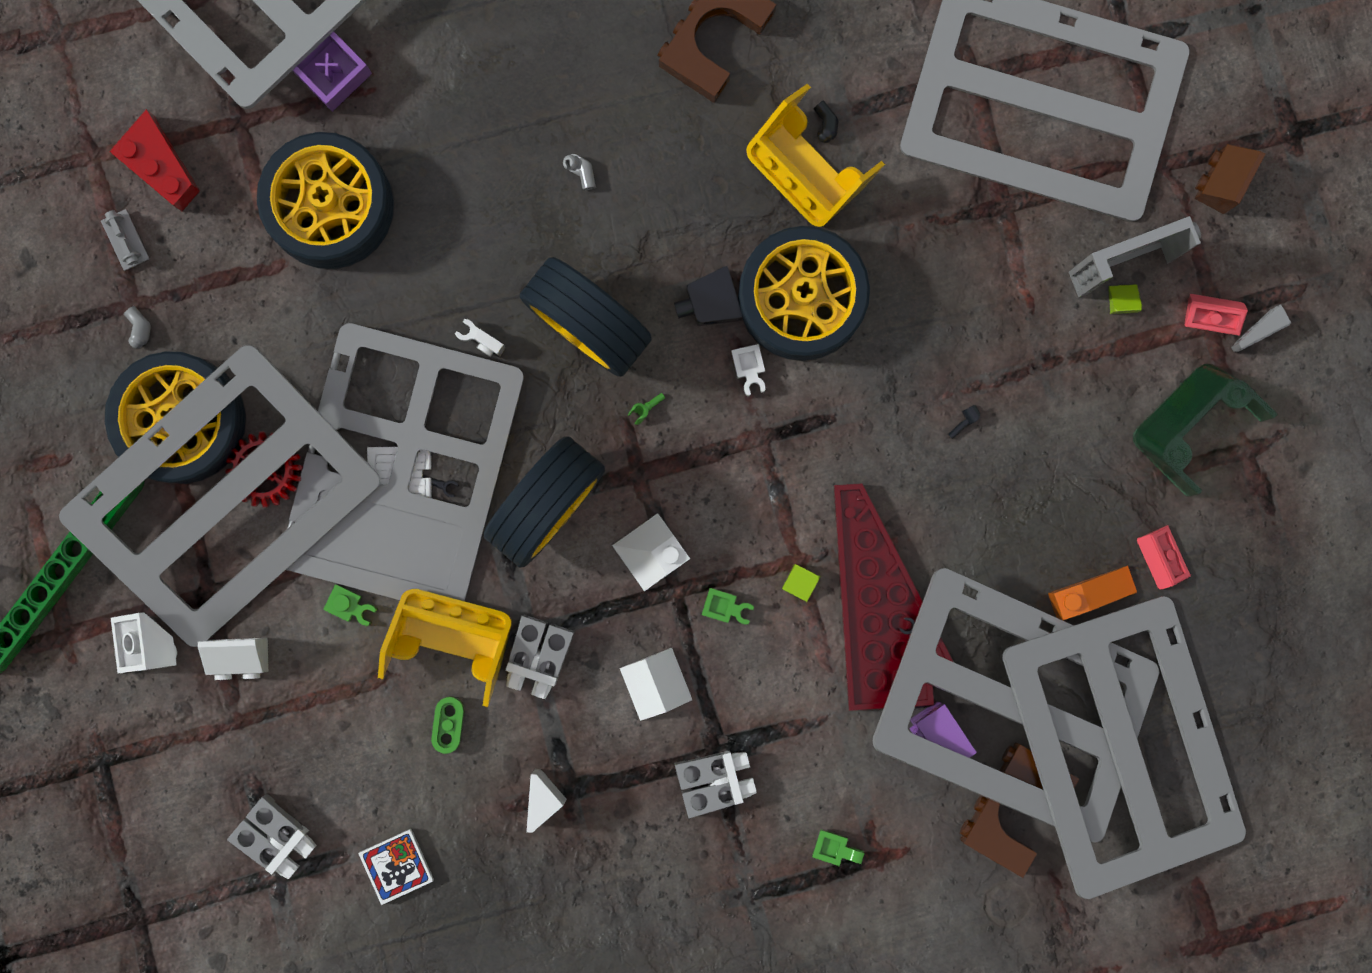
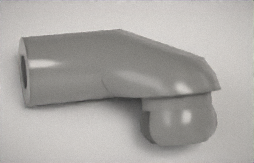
(582, 168)
(141, 328)

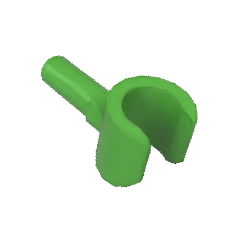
(642, 409)

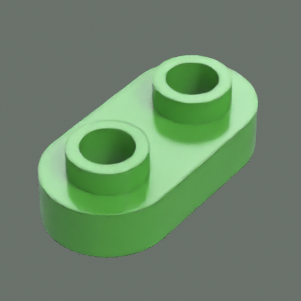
(447, 724)

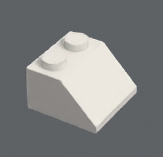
(234, 657)

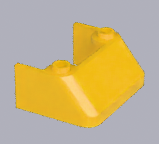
(799, 169)
(448, 627)

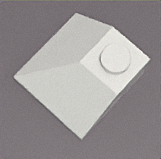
(651, 552)
(141, 643)

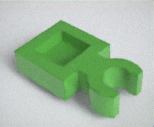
(345, 604)
(722, 605)

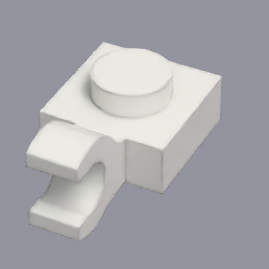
(486, 343)

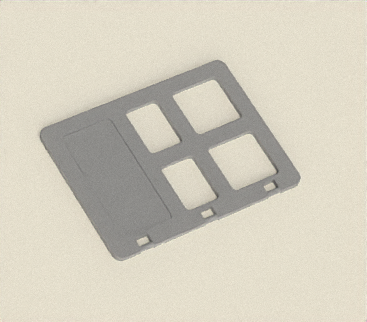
(393, 535)

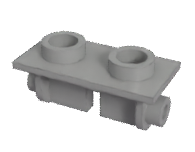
(124, 239)

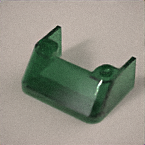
(1162, 431)

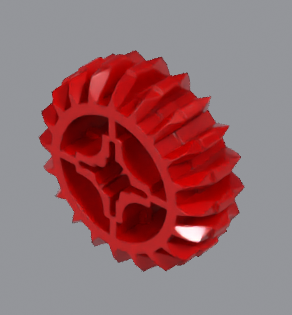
(284, 482)

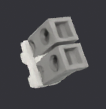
(537, 664)
(722, 787)
(270, 836)

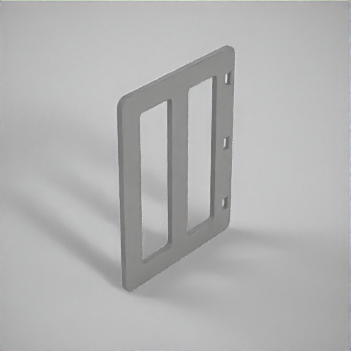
(250, 86)
(1143, 129)
(143, 569)
(923, 665)
(1156, 849)

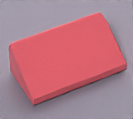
(1215, 314)
(1163, 557)

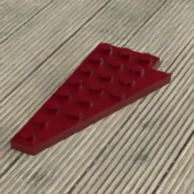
(873, 602)

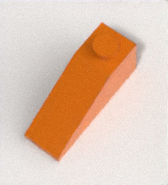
(1092, 593)

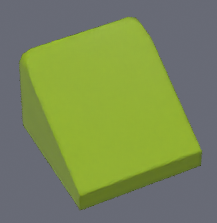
(1124, 299)
(800, 582)

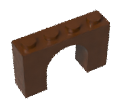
(684, 59)
(984, 829)

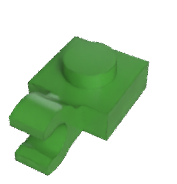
(832, 848)

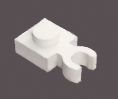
(749, 364)

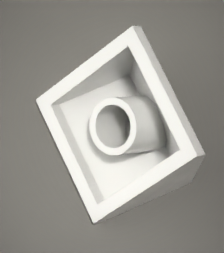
(656, 684)
(543, 800)

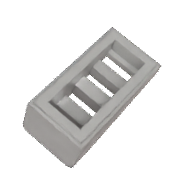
(1270, 323)

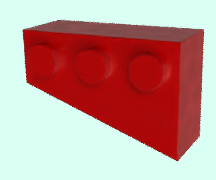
(154, 160)

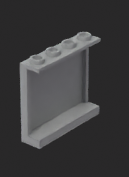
(1173, 239)

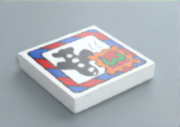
(396, 866)

